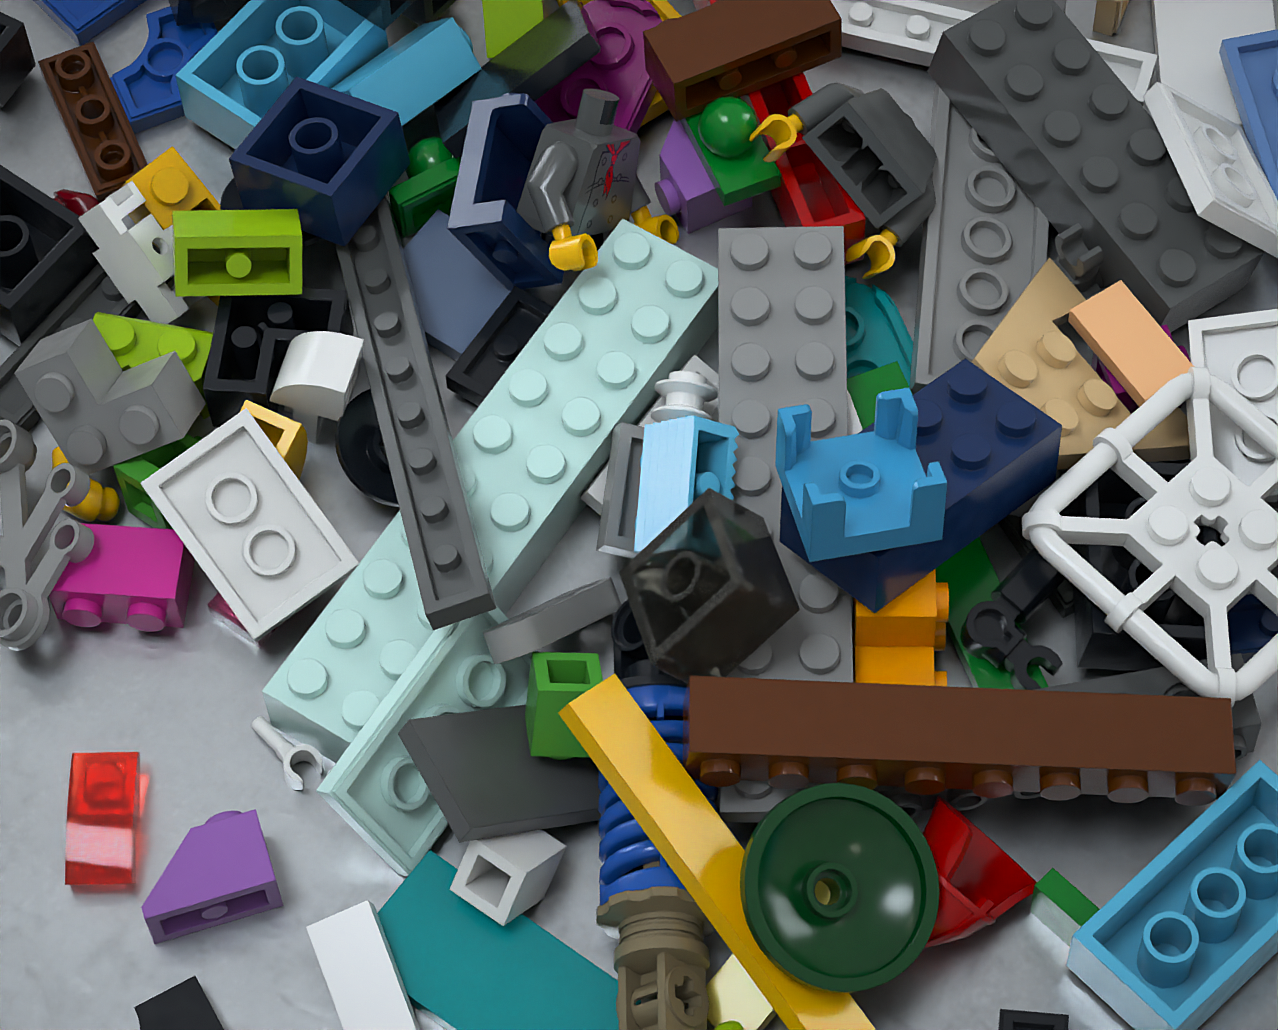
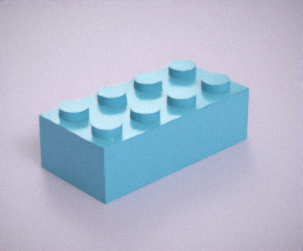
(1191, 918)

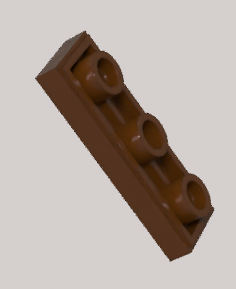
(93, 118)

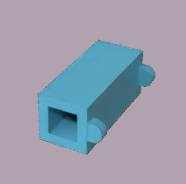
(415, 69)

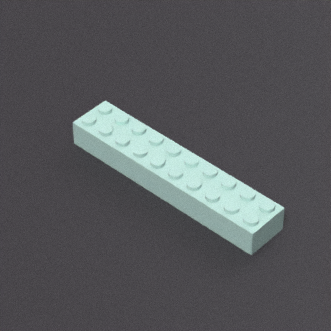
(523, 472)

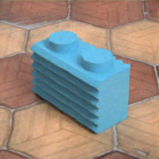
(677, 466)

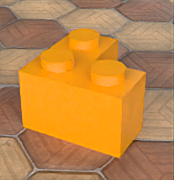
(902, 636)

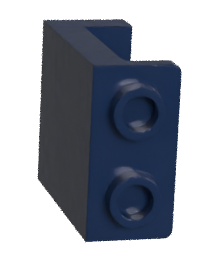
(489, 187)

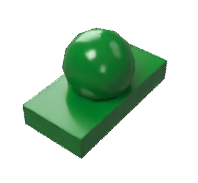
(728, 156)
(428, 188)

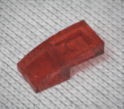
(102, 818)

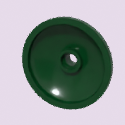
(877, 879)

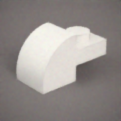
(318, 378)

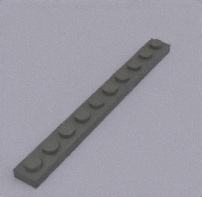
(414, 424)

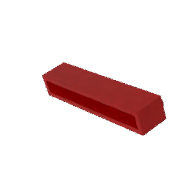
(807, 190)

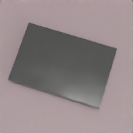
(490, 783)

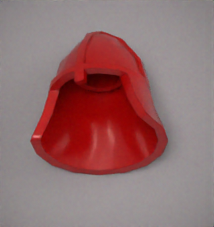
(973, 874)

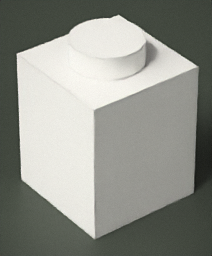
(508, 873)

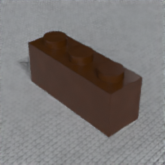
(738, 49)

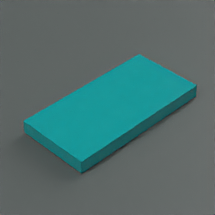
(485, 974)

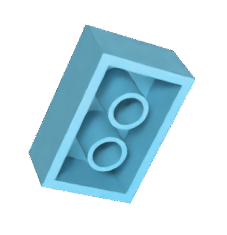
(263, 51)

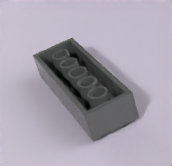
(1088, 155)

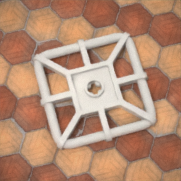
(1166, 531)

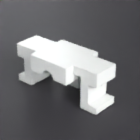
(130, 257)

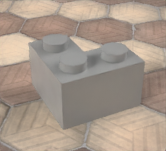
(98, 408)

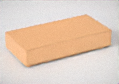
(1128, 341)

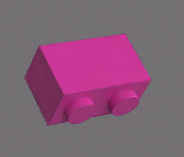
(127, 579)

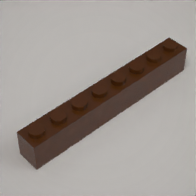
(958, 739)

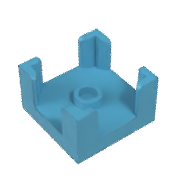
(860, 487)

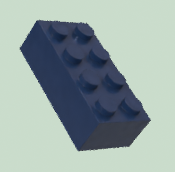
(994, 460)

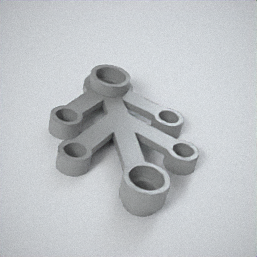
(24, 601)

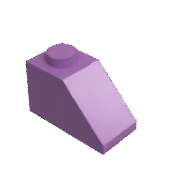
(686, 186)
(213, 878)

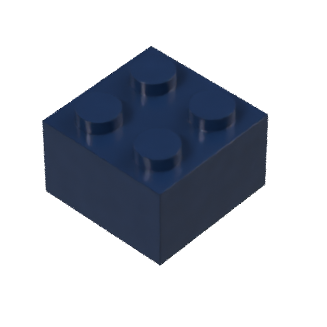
(323, 157)

